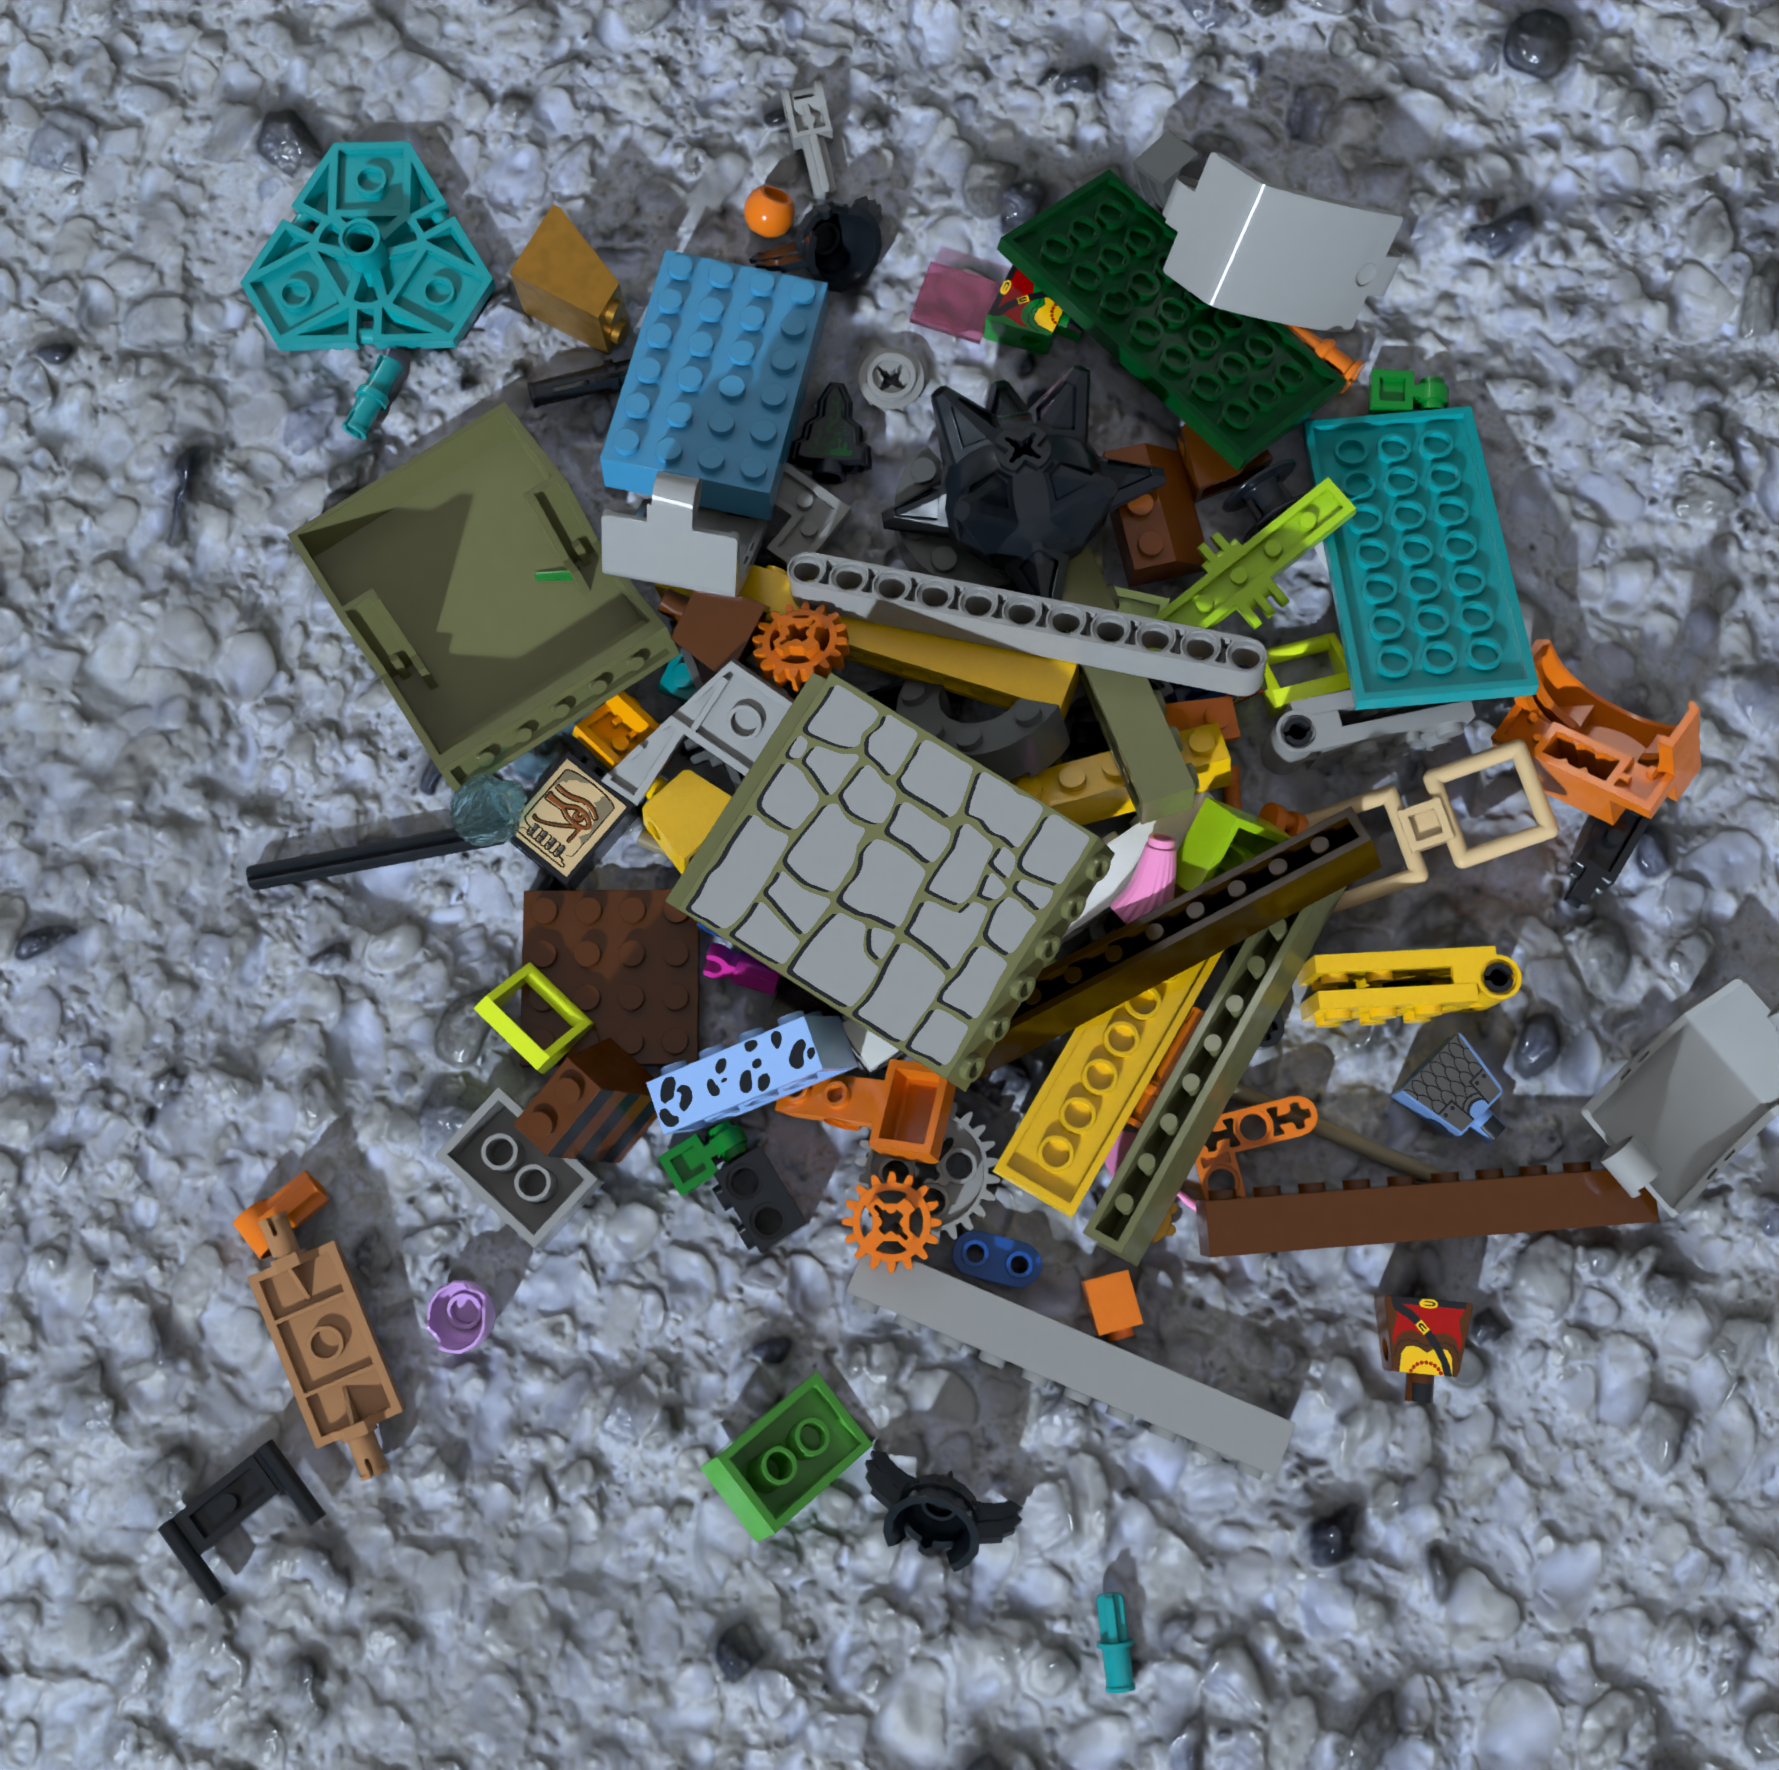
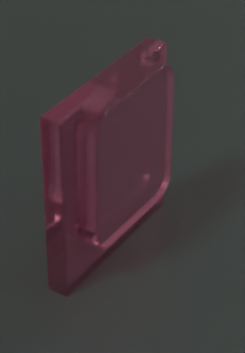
(954, 302)

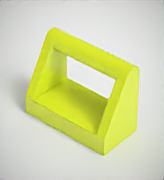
(1277, 698)
(542, 1060)

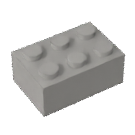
(513, 1175)

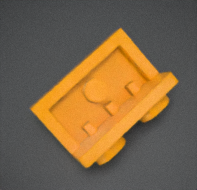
(615, 729)

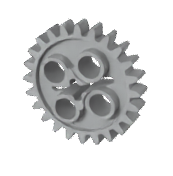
(959, 1195)

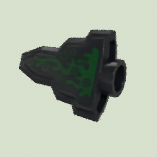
(832, 440)

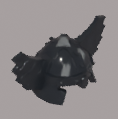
(832, 244)
(937, 1511)

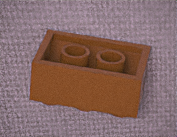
(1161, 528)

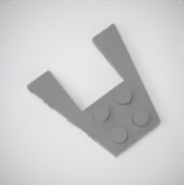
(726, 716)

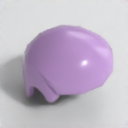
(460, 1316)

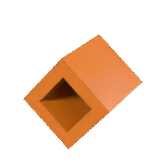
(1112, 1305)

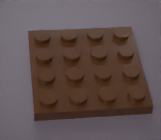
(623, 963)

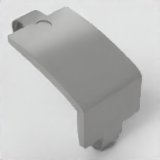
(1277, 248)
(681, 542)
(1691, 1096)

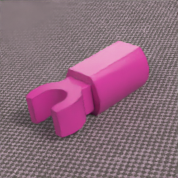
(741, 968)

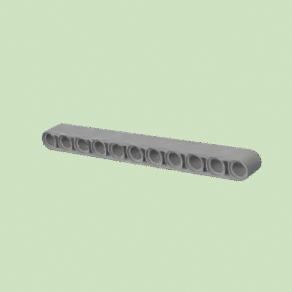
(1045, 619)

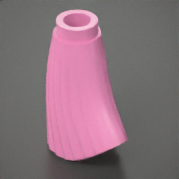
(1152, 880)

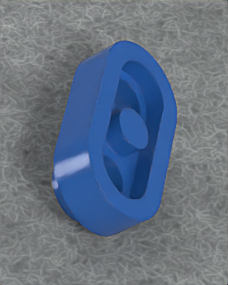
(996, 1259)

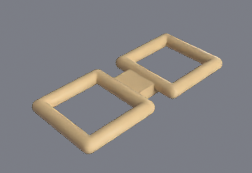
(1436, 823)

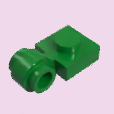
(1395, 392)
(692, 1162)

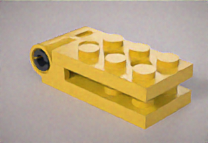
(1458, 983)

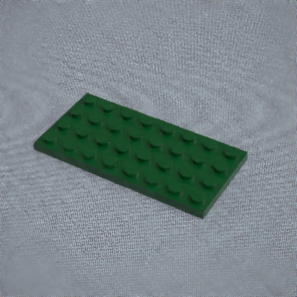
(1218, 370)

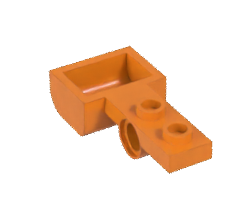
(904, 1109)

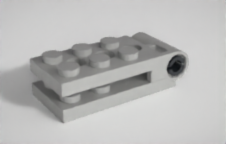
(1331, 732)

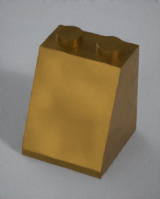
(570, 286)

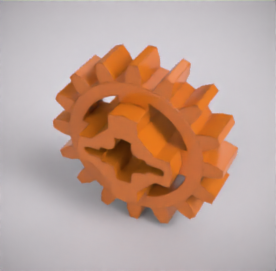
(800, 645)
(877, 1236)

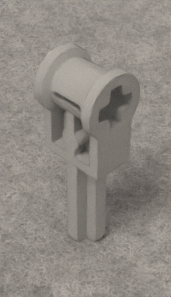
(811, 131)

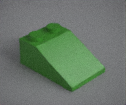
(786, 1457)

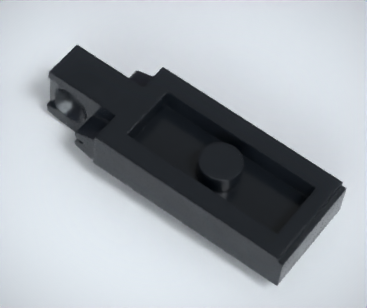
(1603, 856)

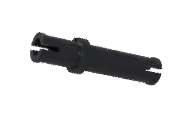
(542, 391)

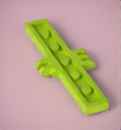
(1244, 574)

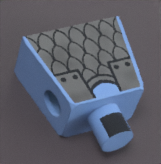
(1453, 1092)

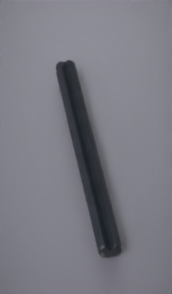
(357, 858)

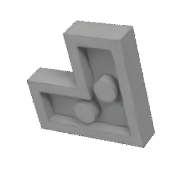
(812, 516)

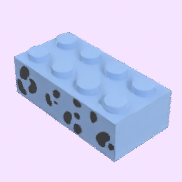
(752, 1072)

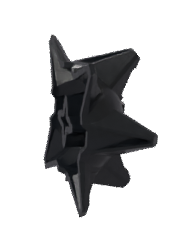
(1021, 482)

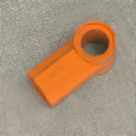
(300, 1199)

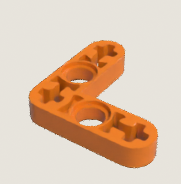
(1224, 1155)

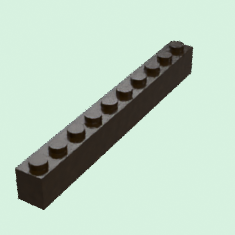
(1189, 931)

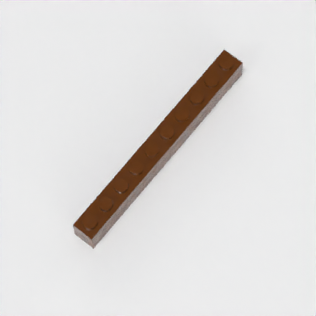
(1416, 1210)

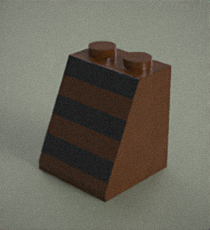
(591, 1106)

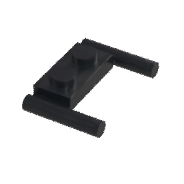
(228, 1506)

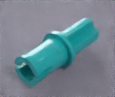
(1115, 1643)

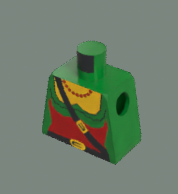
(1027, 317)

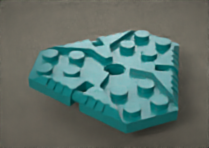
(409, 281)

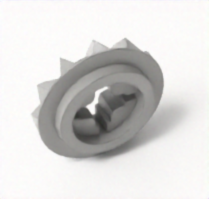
(890, 362)

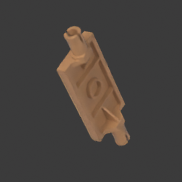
(326, 1344)

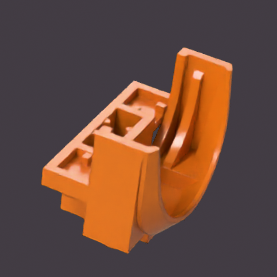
(1597, 751)

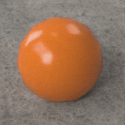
(769, 211)

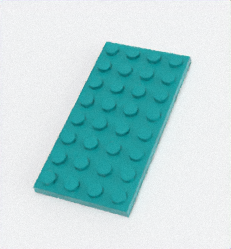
(1421, 563)

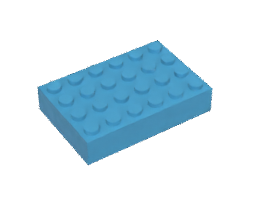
(716, 382)

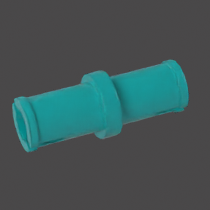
(372, 397)

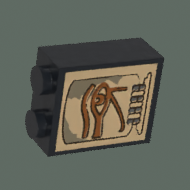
(572, 821)

